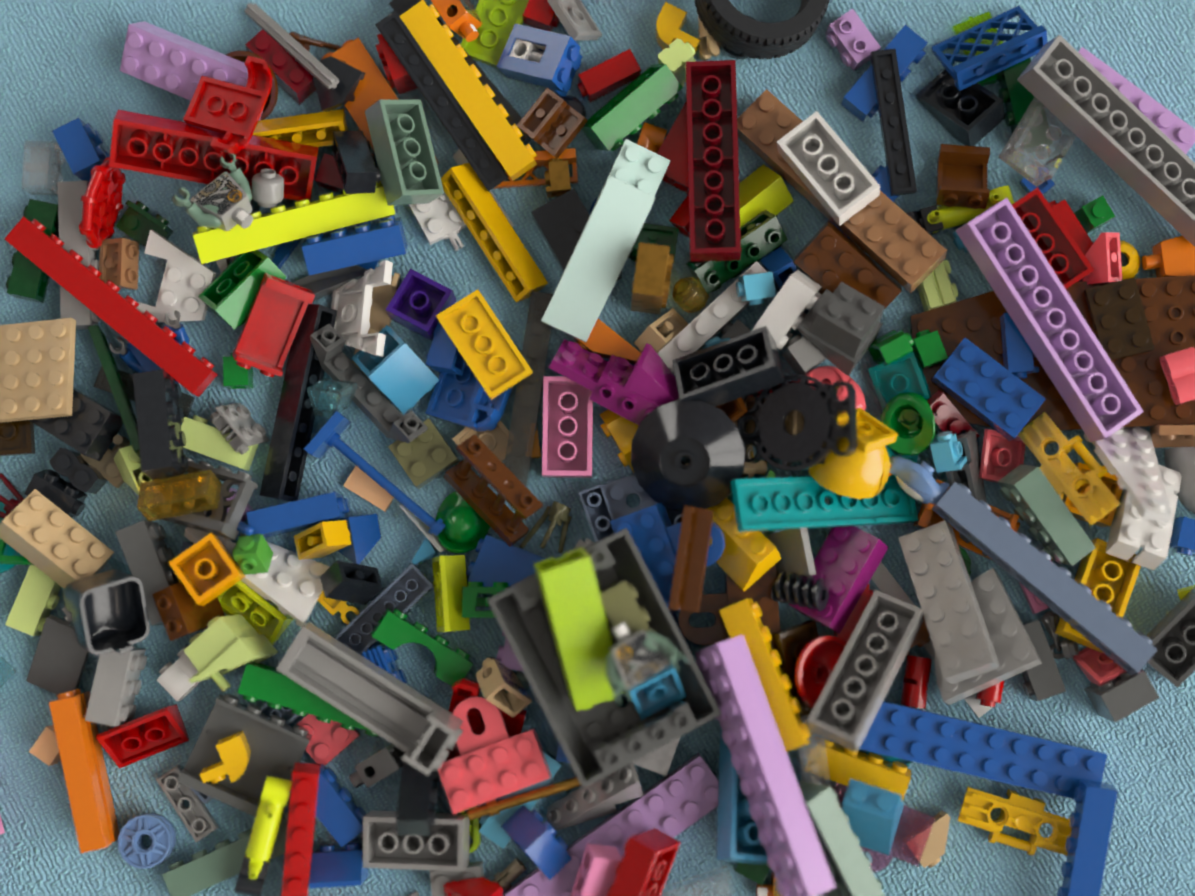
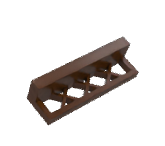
(691, 559)

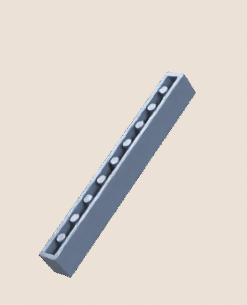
(1044, 579)

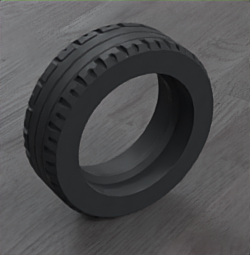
(759, 38)

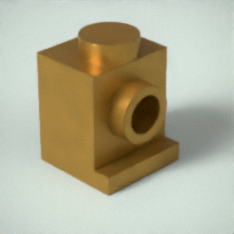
(557, 177)

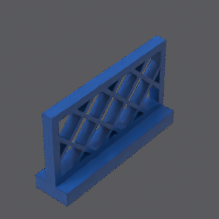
(994, 57)

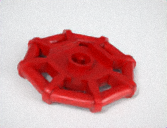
(101, 203)

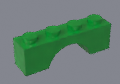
(396, 630)

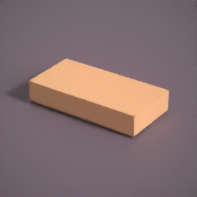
(368, 489)

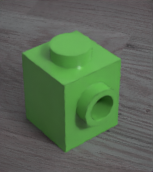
(252, 554)

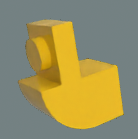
(669, 27)
(235, 758)

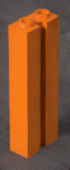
(370, 89)
(84, 772)

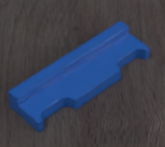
(284, 251)

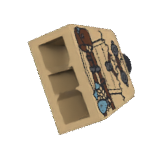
(494, 678)

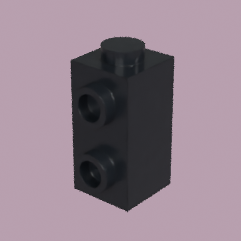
(58, 491)

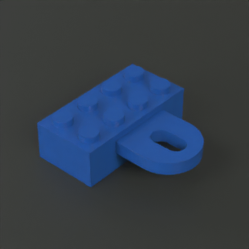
(659, 543)

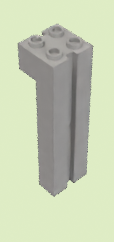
(372, 697)

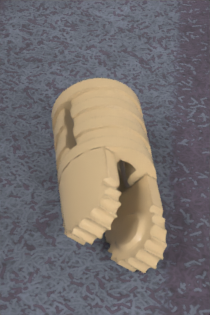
(708, 45)

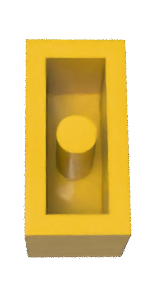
(322, 539)

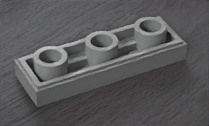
(197, 816)

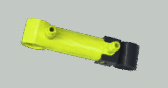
(939, 218)
(263, 836)

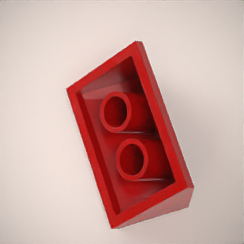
(144, 736)

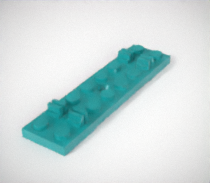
(800, 504)

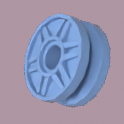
(131, 840)

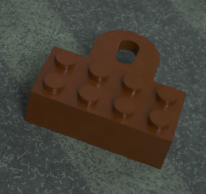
(836, 259)
(759, 592)

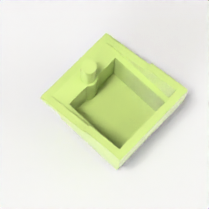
(225, 647)

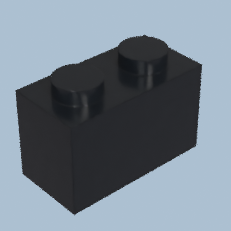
(351, 582)

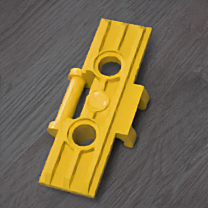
(1064, 474)
(1017, 813)

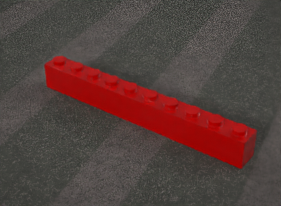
(111, 306)

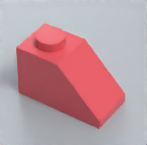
(1105, 259)

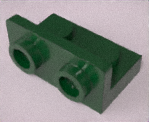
(138, 223)
(655, 235)

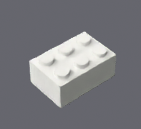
(789, 306)

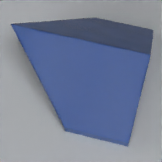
(363, 534)

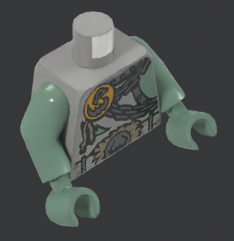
(222, 201)
(637, 658)

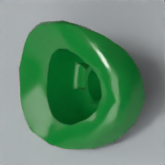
(912, 420)
(463, 525)

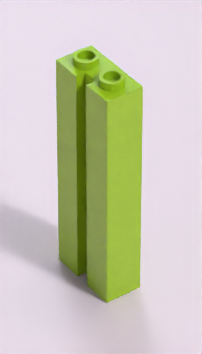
(577, 626)

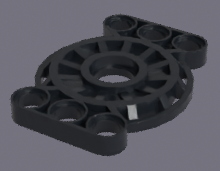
(821, 426)

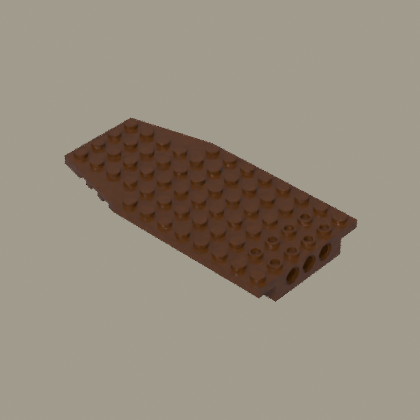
(1171, 322)

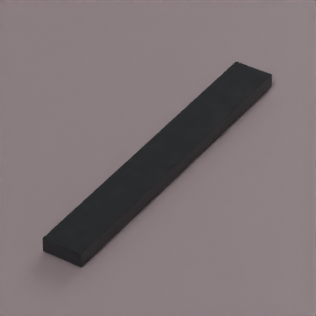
(441, 100)

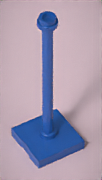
(330, 436)

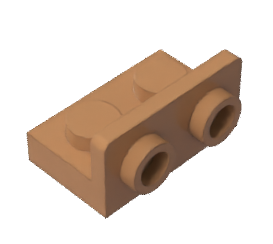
(120, 262)
(1173, 435)

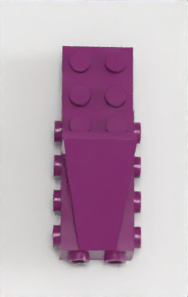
(617, 381)

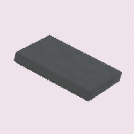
(58, 658)

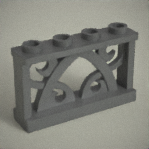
(218, 521)

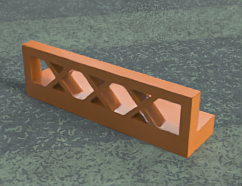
(542, 160)

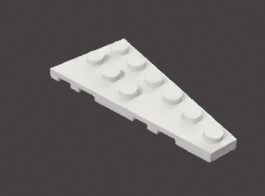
(1133, 460)

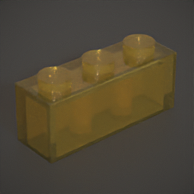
(179, 495)

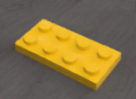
(484, 344)

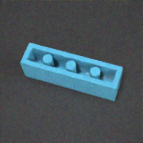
(492, 825)

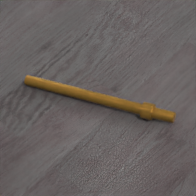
(494, 807)

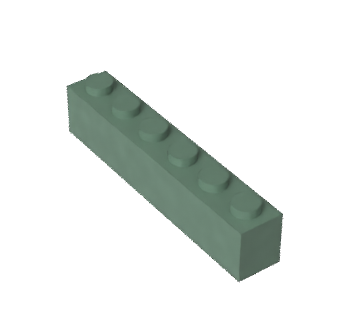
(218, 865)

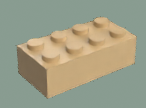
(53, 540)

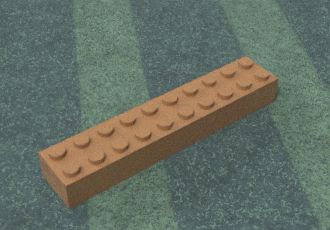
(878, 228)

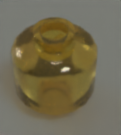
(689, 294)

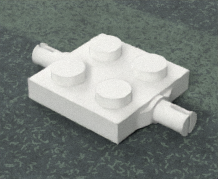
(439, 221)

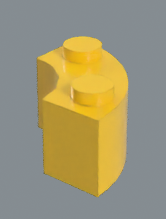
(622, 433)

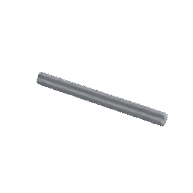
(292, 46)

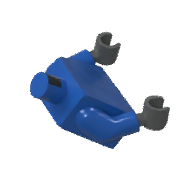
(140, 362)

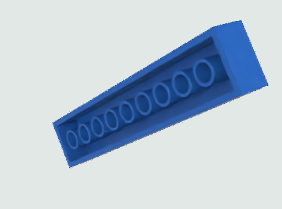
(982, 750)

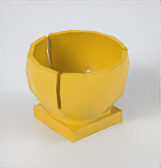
(864, 471)

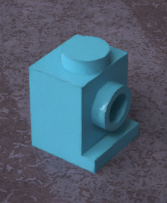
(947, 452)

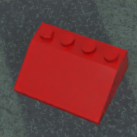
(1052, 238)

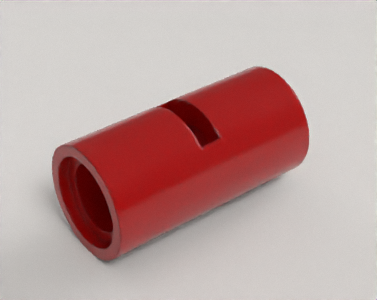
(916, 682)

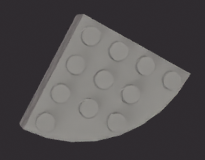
(1007, 636)

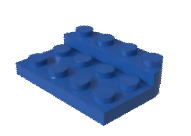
(465, 402)

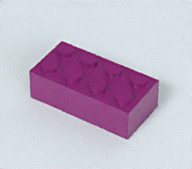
(847, 566)

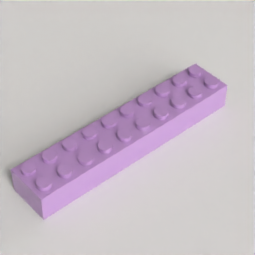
(1049, 321)
(764, 770)
(667, 805)

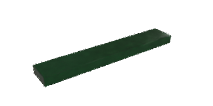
(116, 385)

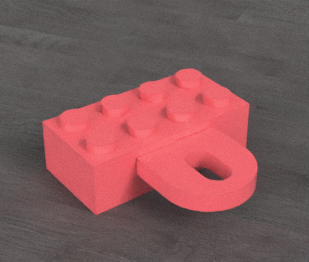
(492, 761)

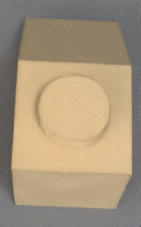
(662, 331)
(937, 841)

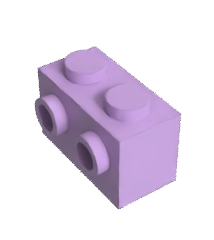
(852, 40)

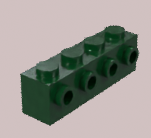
(757, 239)

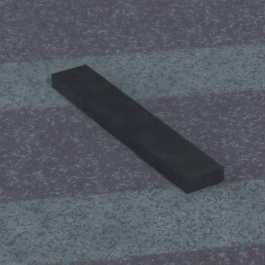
(893, 122)

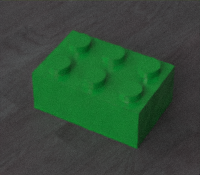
(236, 287)

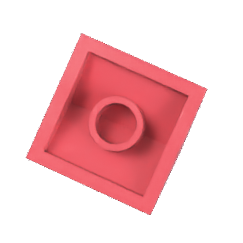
(1000, 455)
(1097, 666)

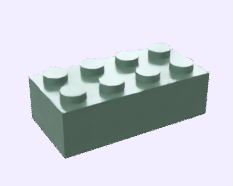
(404, 152)
(1045, 514)

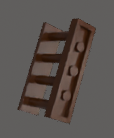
(483, 499)

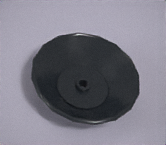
(692, 431)

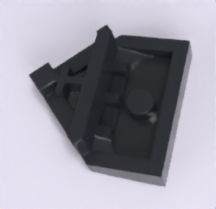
(348, 81)

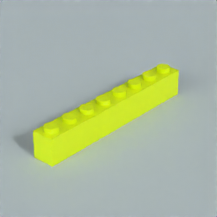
(292, 223)

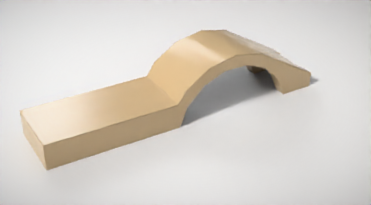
(380, 299)

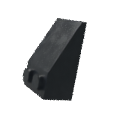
(963, 113)

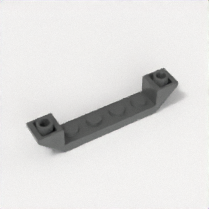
(328, 348)

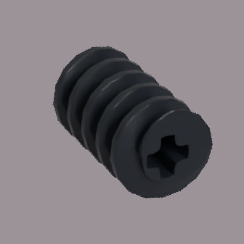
(800, 591)

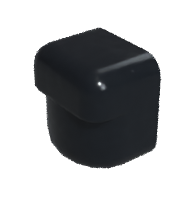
(108, 611)

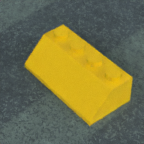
(745, 553)

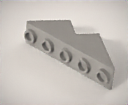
(596, 799)

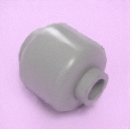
(267, 188)

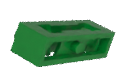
(471, 600)

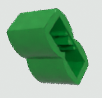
(891, 347)

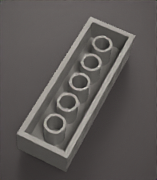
(948, 603)
(865, 670)

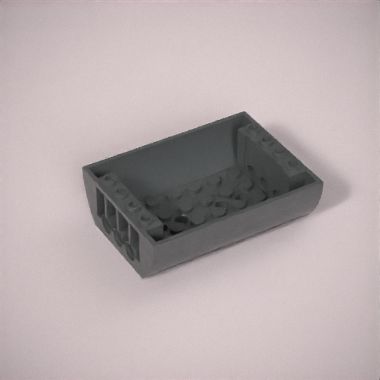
(604, 735)

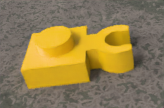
(333, 606)

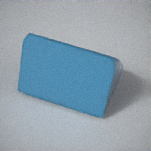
(425, 552)

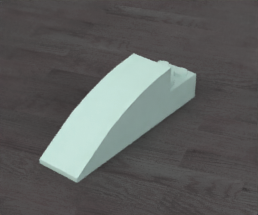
(606, 240)

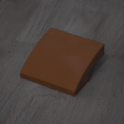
(552, 123)

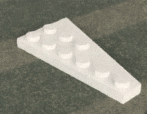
(289, 582)

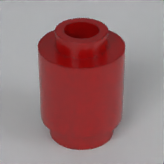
(991, 695)

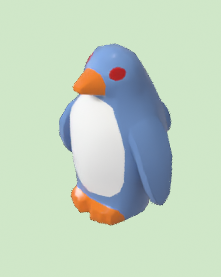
(917, 480)

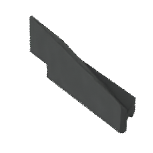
(326, 282)
(970, 471)

